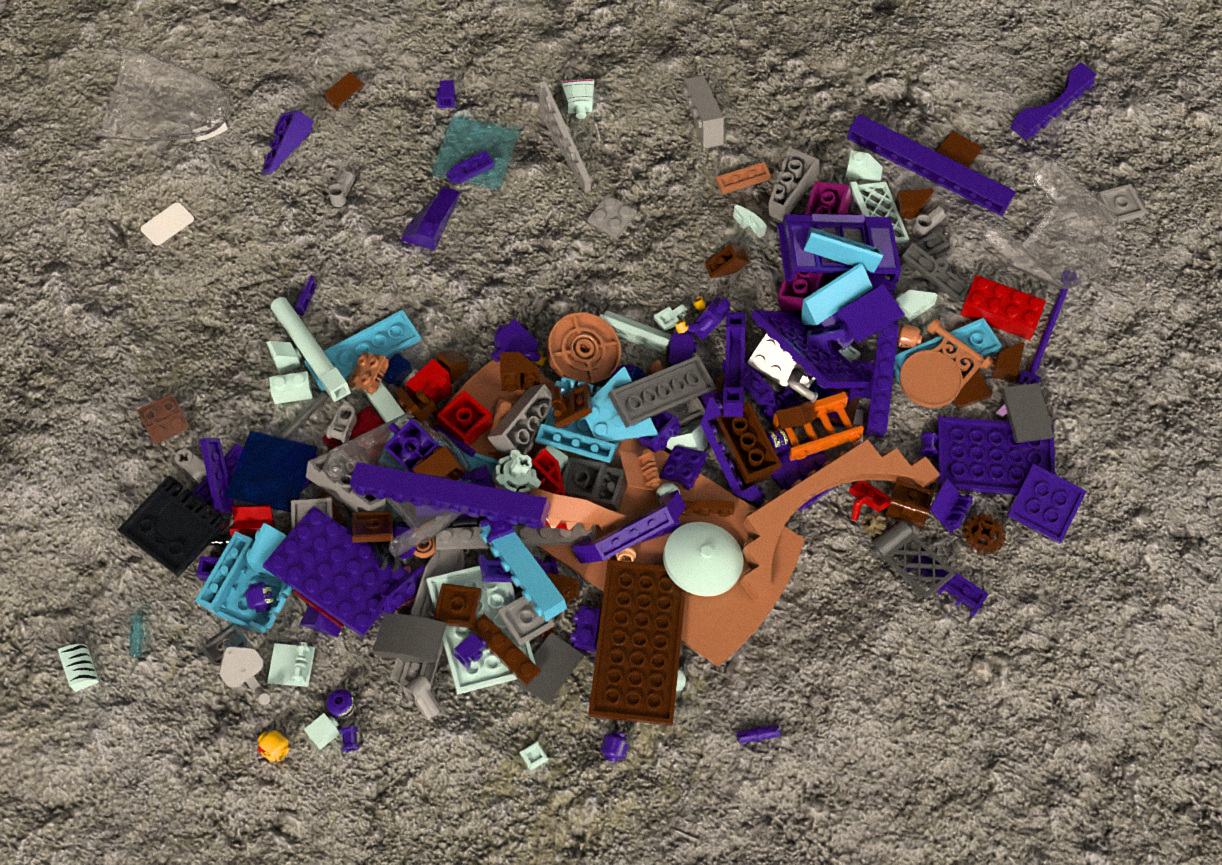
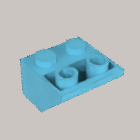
(265, 543)

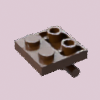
(571, 405)
(422, 410)
(163, 419)
(910, 503)

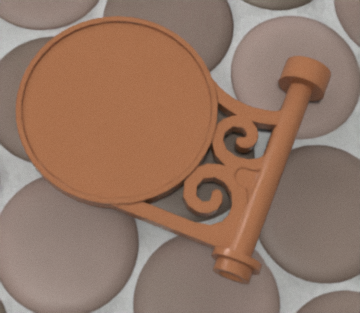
(934, 377)

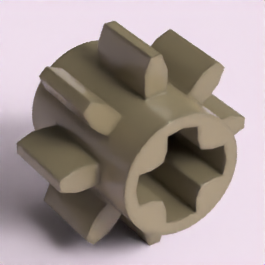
(874, 524)

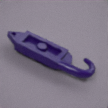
(757, 386)
(400, 591)

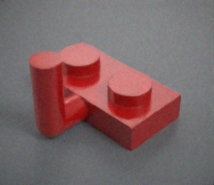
(867, 495)

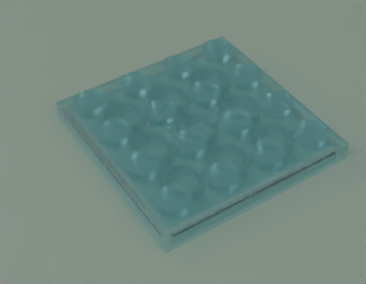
(470, 138)

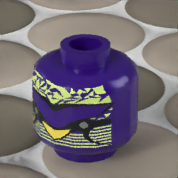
(779, 440)
(259, 597)
(340, 704)

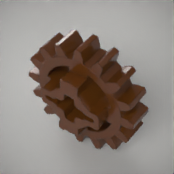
(984, 533)

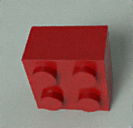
(432, 380)
(465, 418)

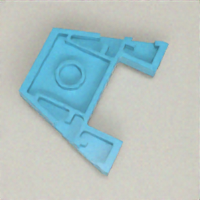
(605, 420)

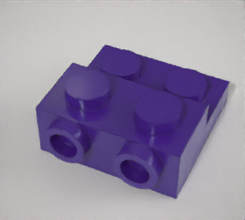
(666, 426)
(587, 631)

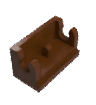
(343, 90)

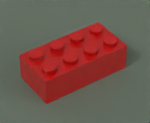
(1003, 307)

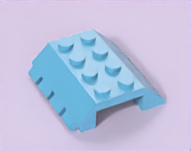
(576, 436)
(226, 586)

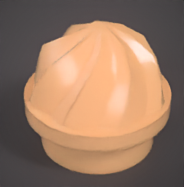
(626, 555)

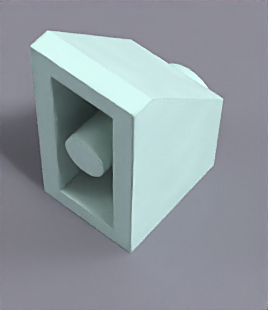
(863, 167)
(915, 303)
(284, 356)

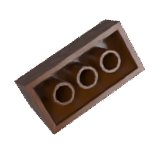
(747, 446)

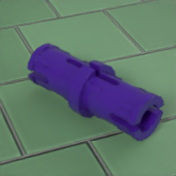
(758, 733)

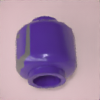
(615, 746)

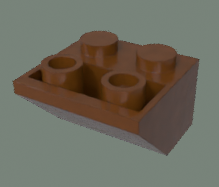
(517, 372)
(441, 464)

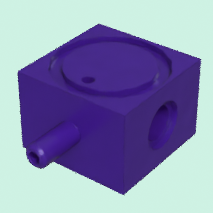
(410, 444)

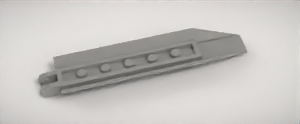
(440, 563)

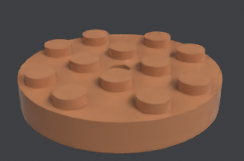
(586, 332)

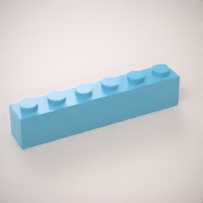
(526, 574)

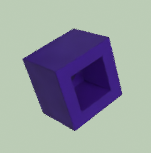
(205, 565)

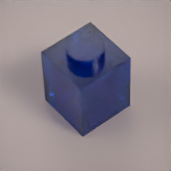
(398, 370)

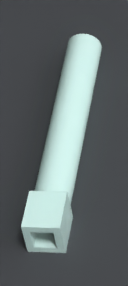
(328, 374)

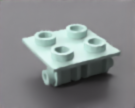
(291, 664)

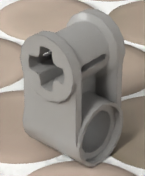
(342, 427)
(192, 466)

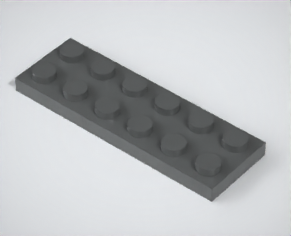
(661, 391)

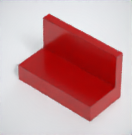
(251, 518)

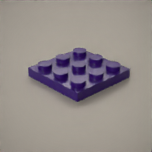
(798, 470)
(1046, 503)

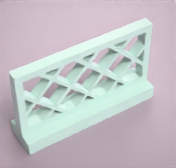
(859, 208)

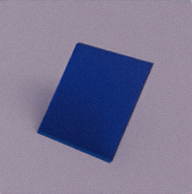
(270, 471)

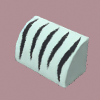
(78, 666)

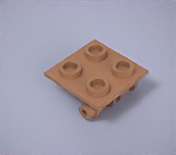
(366, 372)
(640, 470)

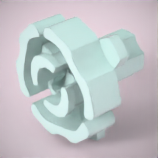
(515, 472)

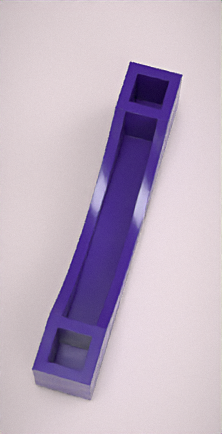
(1033, 119)
(735, 364)
(882, 380)

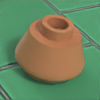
(426, 550)

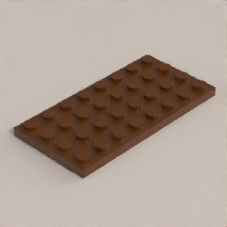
(638, 645)

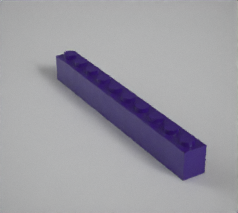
(931, 165)
(450, 495)

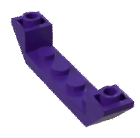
(711, 413)
(632, 532)

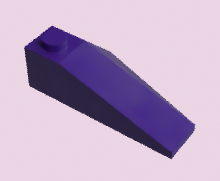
(290, 132)
(431, 221)

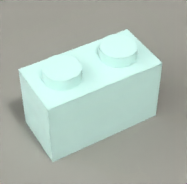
(291, 387)

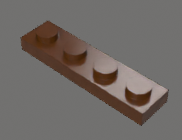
(505, 650)

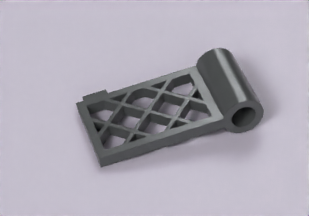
(893, 541)

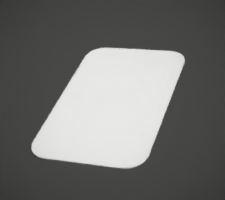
(167, 223)

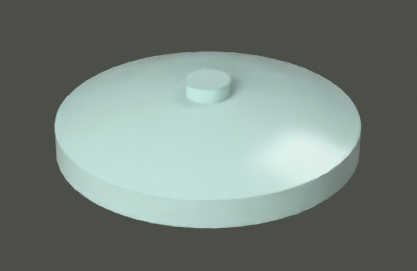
(703, 559)

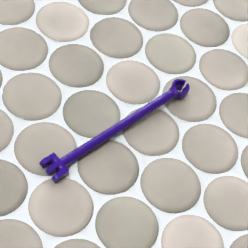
(1031, 375)

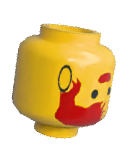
(273, 745)

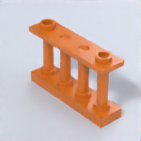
(822, 408)

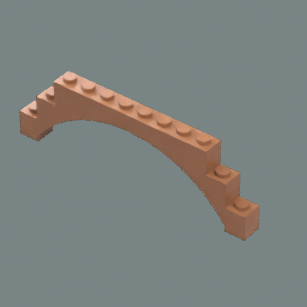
(856, 465)

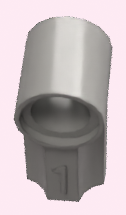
(340, 189)
(927, 221)
(419, 692)

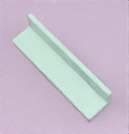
(638, 332)

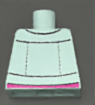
(578, 96)

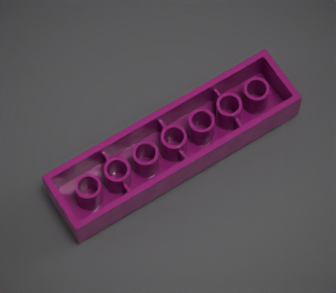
(824, 199)

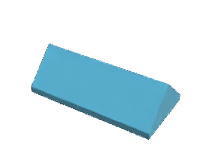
(842, 249)
(835, 295)

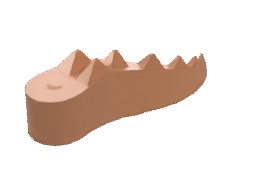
(579, 511)

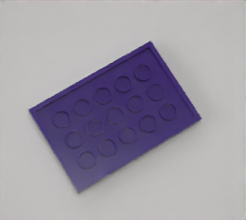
(828, 369)
(985, 457)
(333, 571)

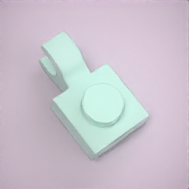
(668, 318)

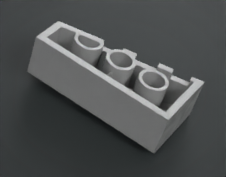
(704, 111)
(793, 181)
(522, 421)
(341, 488)

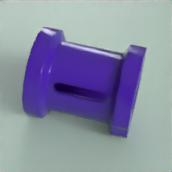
(929, 444)
(349, 738)

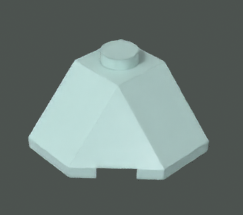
(690, 437)

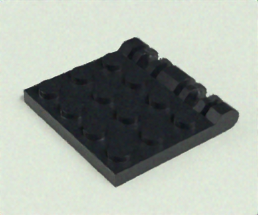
(173, 527)

